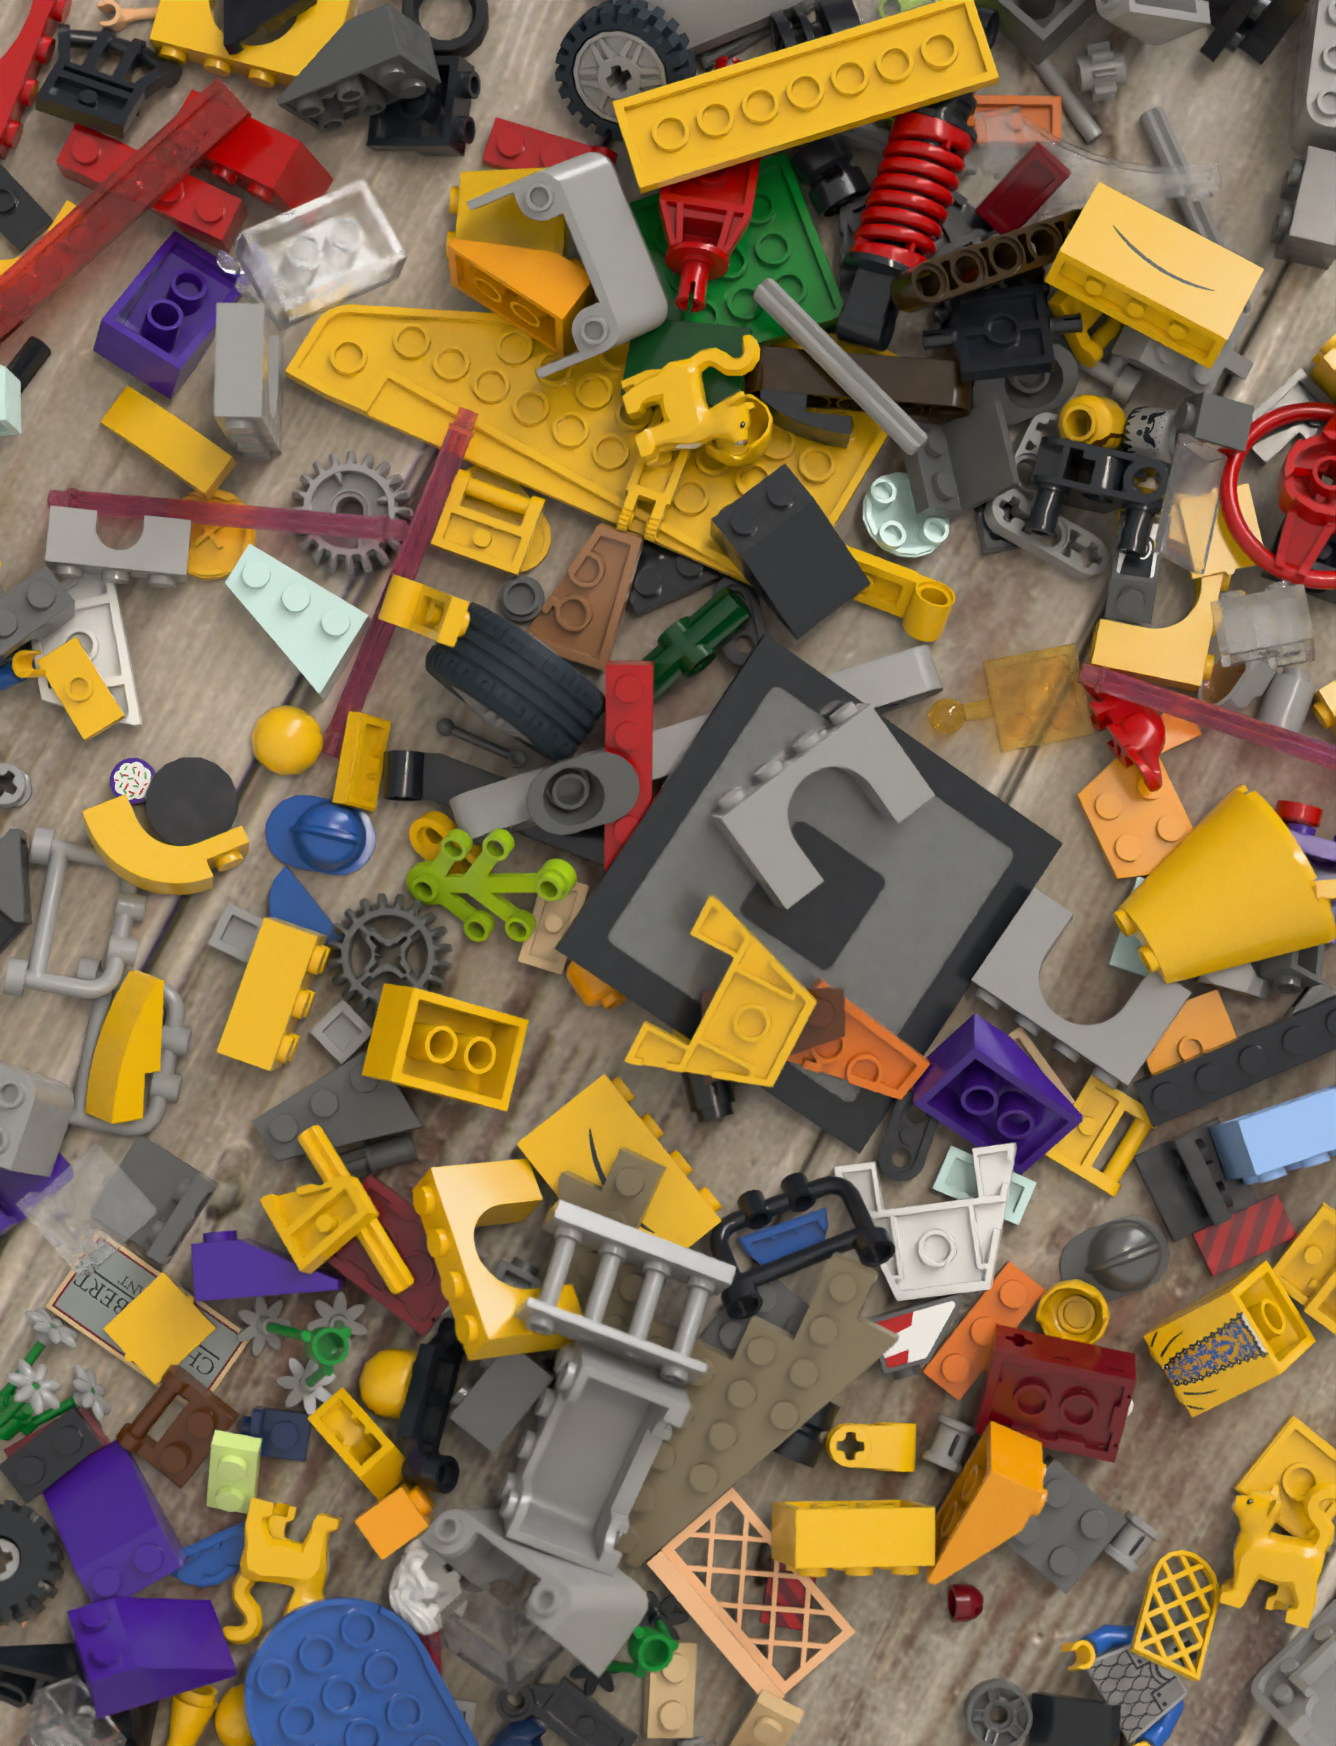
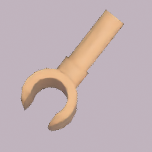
(123, 16)

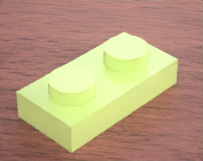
(233, 1471)

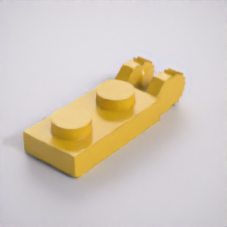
(653, 486)

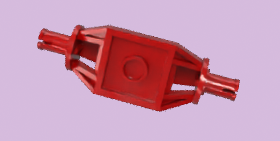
(705, 222)

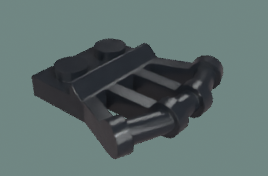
(96, 98)

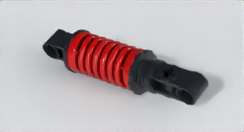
(907, 207)

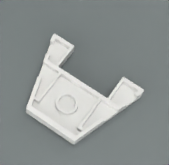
(946, 1243)

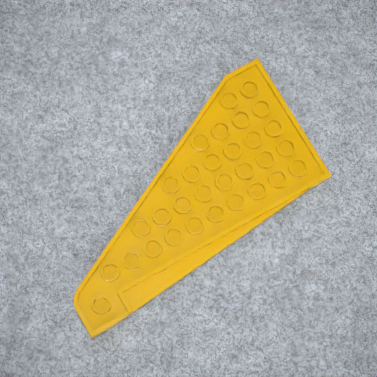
(555, 431)

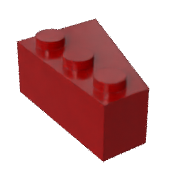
(267, 165)

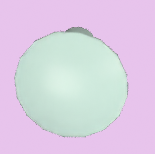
(893, 521)

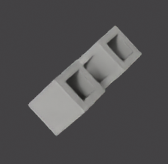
(157, 556)

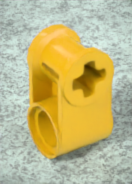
(882, 1446)

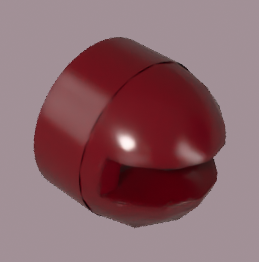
(964, 1602)

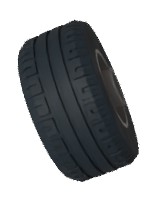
(518, 685)

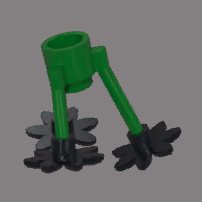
(648, 1646)

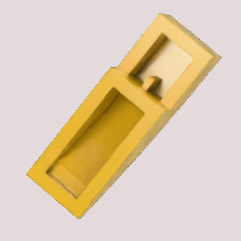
(169, 442)
(127, 1050)

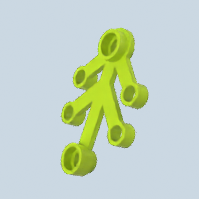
(435, 885)

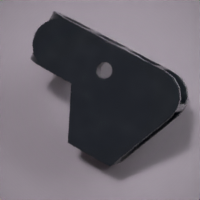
(1112, 486)

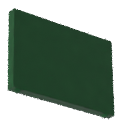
(680, 341)

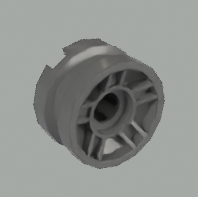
(998, 1693)

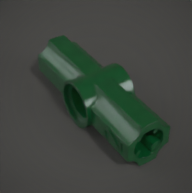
(694, 640)

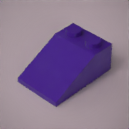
(167, 315)
(994, 1093)
(246, 1268)
(113, 1525)
(147, 1650)

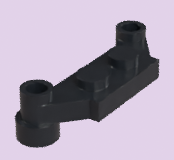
(427, 1410)
(568, 1713)

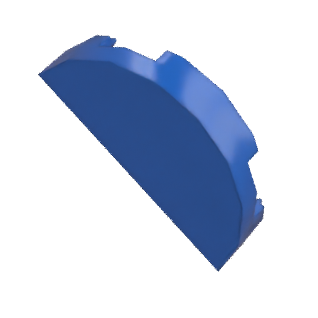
(295, 905)
(786, 1237)
(213, 1558)

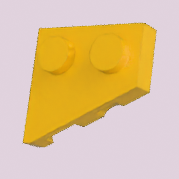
(319, 1218)

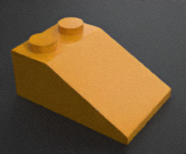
(524, 286)
(988, 1500)

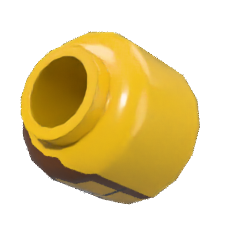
(1092, 421)

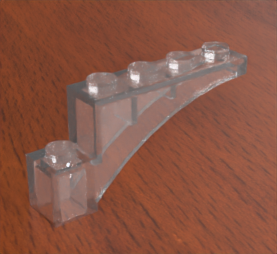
(1008, 135)

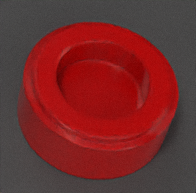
(1299, 813)

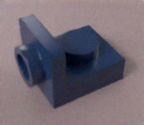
(282, 1431)

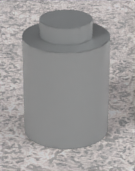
(1287, 700)

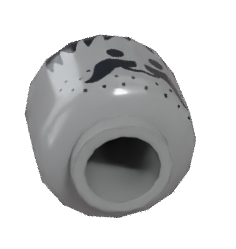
(1150, 433)

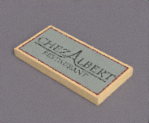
(97, 1298)

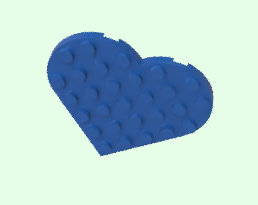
(348, 1678)

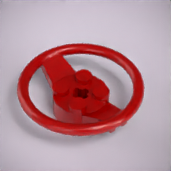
(1302, 497)

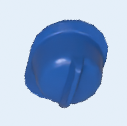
(320, 835)

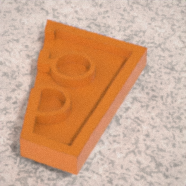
(866, 1055)

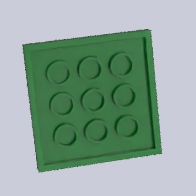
(775, 246)

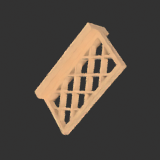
(719, 1624)

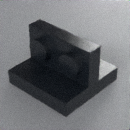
(1250, 25)
(1190, 1182)

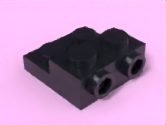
(435, 121)

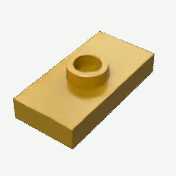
(81, 689)
(361, 761)

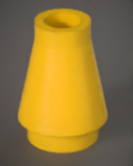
(191, 1715)

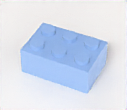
(1281, 1135)

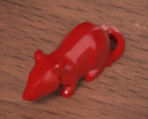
(1135, 732)

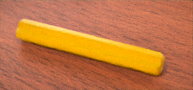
(373, 1235)

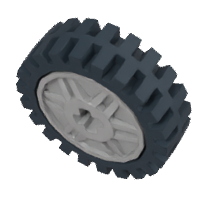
(618, 54)

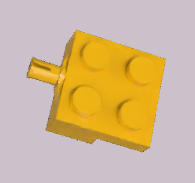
(1309, 1267)

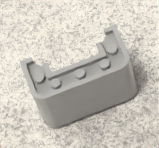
(1314, 87)
(32, 1119)
(588, 1455)

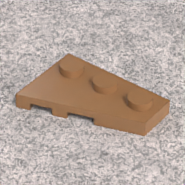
(590, 600)

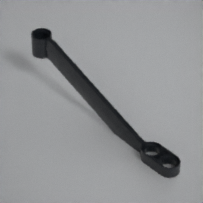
(441, 777)

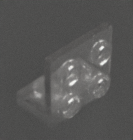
(89, 1210)

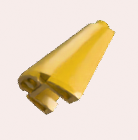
(1227, 895)

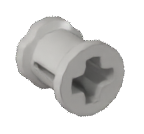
(21, 781)
(949, 1443)
(1132, 1542)

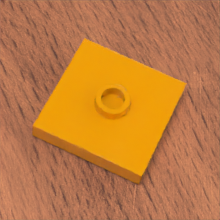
(1197, 1028)

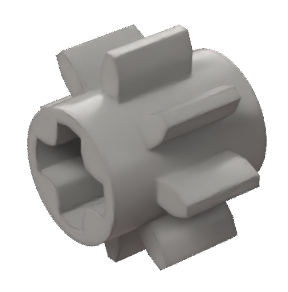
(1101, 71)

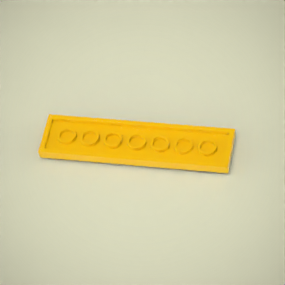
(805, 92)

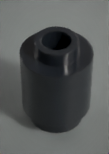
(708, 1100)

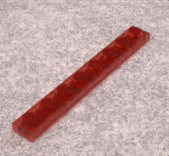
(117, 203)

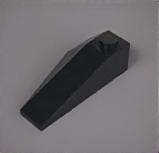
(37, 1666)

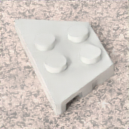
(102, 633)

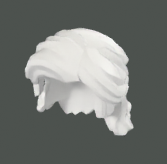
(422, 1587)

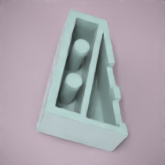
(300, 616)

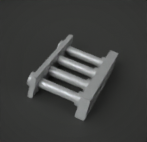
(659, 1262)

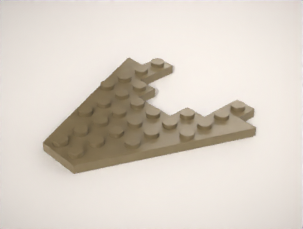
(743, 1400)

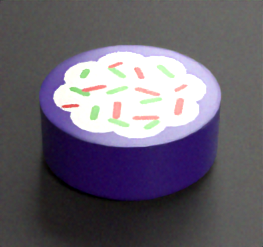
(131, 778)

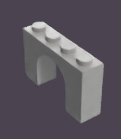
(248, 380)
(758, 817)
(1112, 1047)

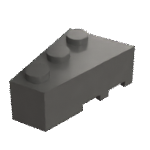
(344, 1106)

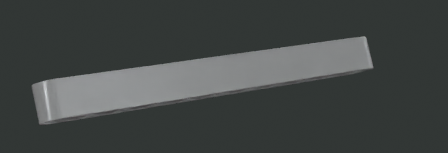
(883, 683)

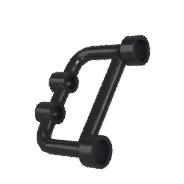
(798, 1194)

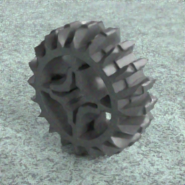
(405, 940)

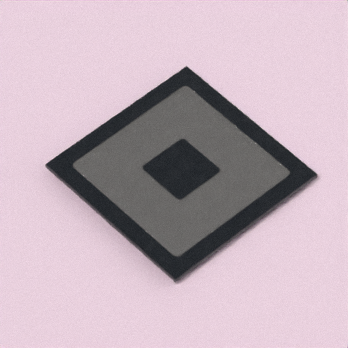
(893, 923)

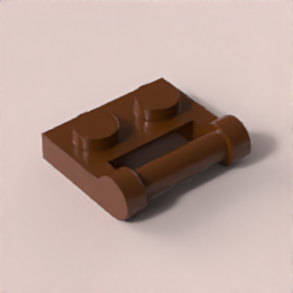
(190, 1435)

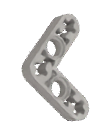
(1022, 501)

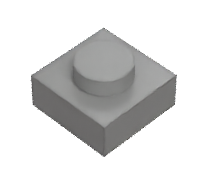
(236, 932)
(342, 1031)

